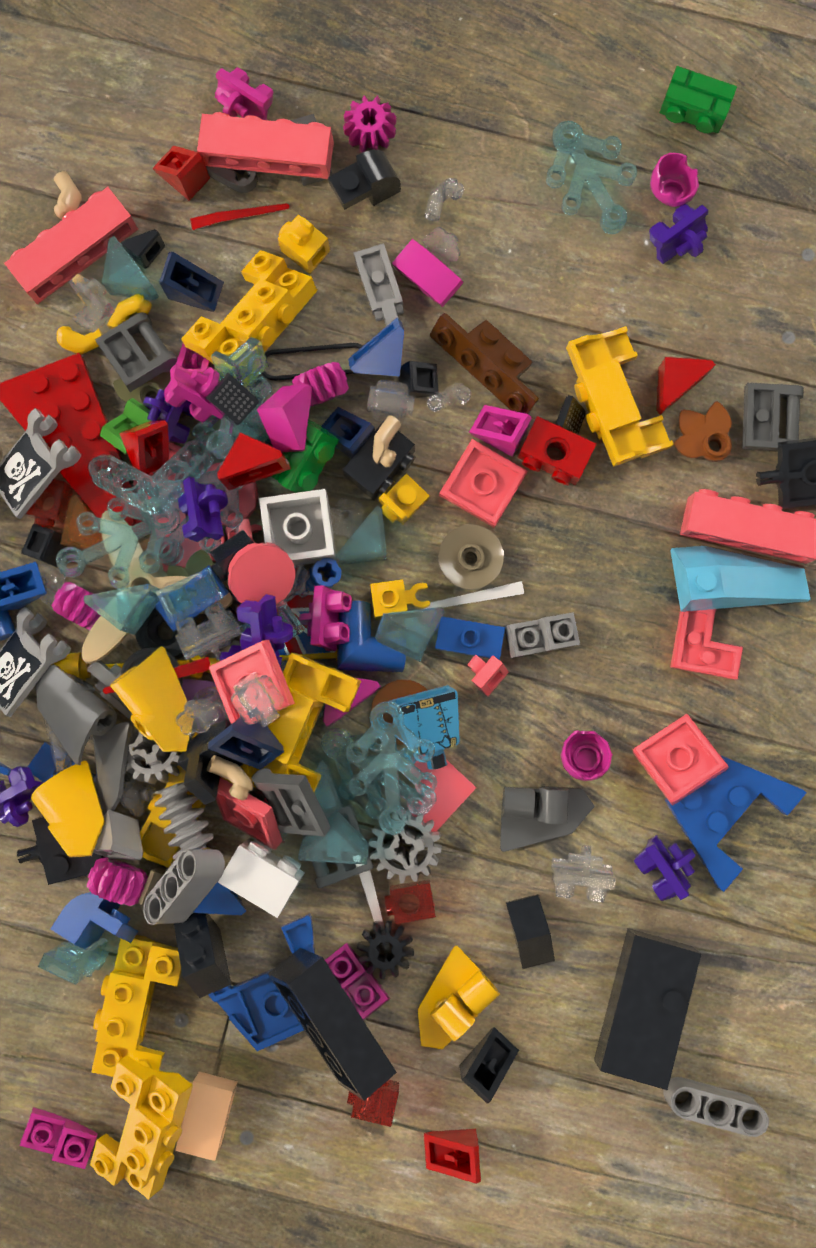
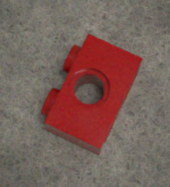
(546, 435)

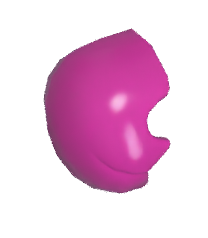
(674, 180)
(586, 755)

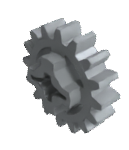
(147, 750)
(419, 841)

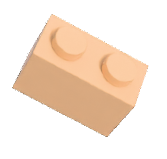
(206, 1116)

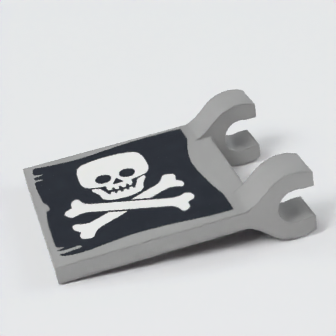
(32, 464)
(25, 660)

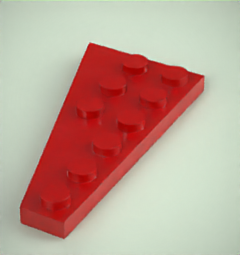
(69, 396)

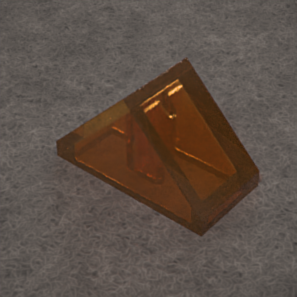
(71, 535)

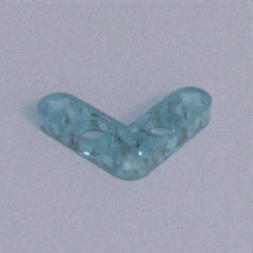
(154, 485)

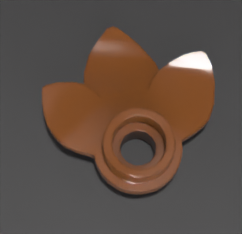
(701, 429)

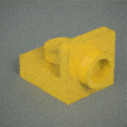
(403, 500)

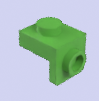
(133, 415)

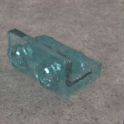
(74, 962)

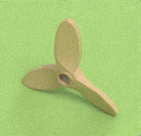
(106, 637)

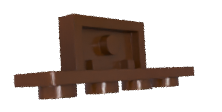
(489, 359)

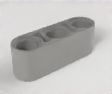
(183, 886)
(727, 1117)

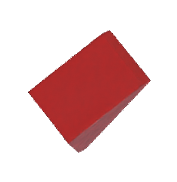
(183, 171)
(677, 377)
(147, 445)
(249, 462)
(453, 1153)

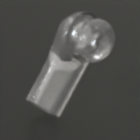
(439, 194)
(449, 397)

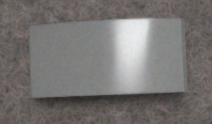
(542, 635)

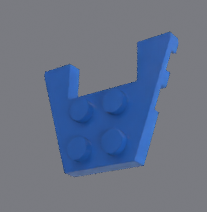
(717, 806)
(257, 1004)

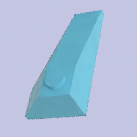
(725, 579)

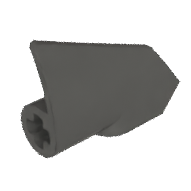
(72, 710)
(111, 762)
(540, 814)

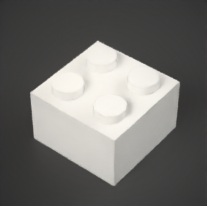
(299, 525)
(262, 876)

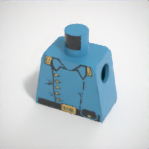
(433, 717)

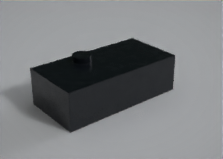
(647, 1009)
(332, 1023)

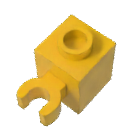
(303, 243)
(393, 597)

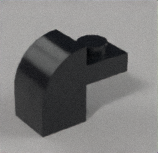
(366, 178)
(195, 763)

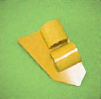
(155, 700)
(72, 809)
(454, 1000)

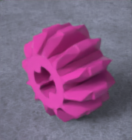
(369, 113)
(326, 380)
(71, 605)
(116, 881)

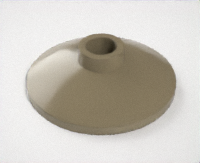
(473, 540)

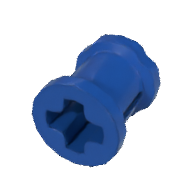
(331, 571)

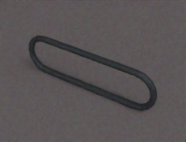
(305, 349)

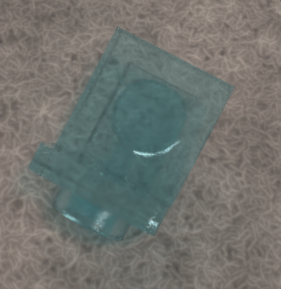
(243, 364)

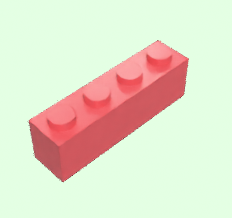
(266, 145)
(70, 245)
(750, 526)

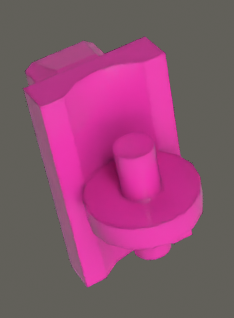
(239, 97)
(195, 389)
(324, 618)

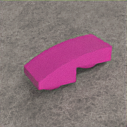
(427, 272)
(359, 986)
(59, 1136)

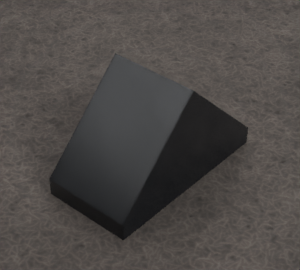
(530, 931)
(488, 1064)

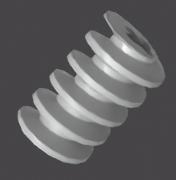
(182, 818)

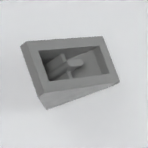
(119, 837)

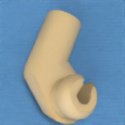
(69, 197)
(382, 439)
(234, 773)

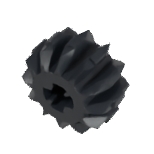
(386, 962)

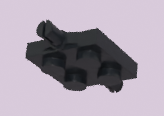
(794, 473)
(56, 862)

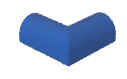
(362, 650)

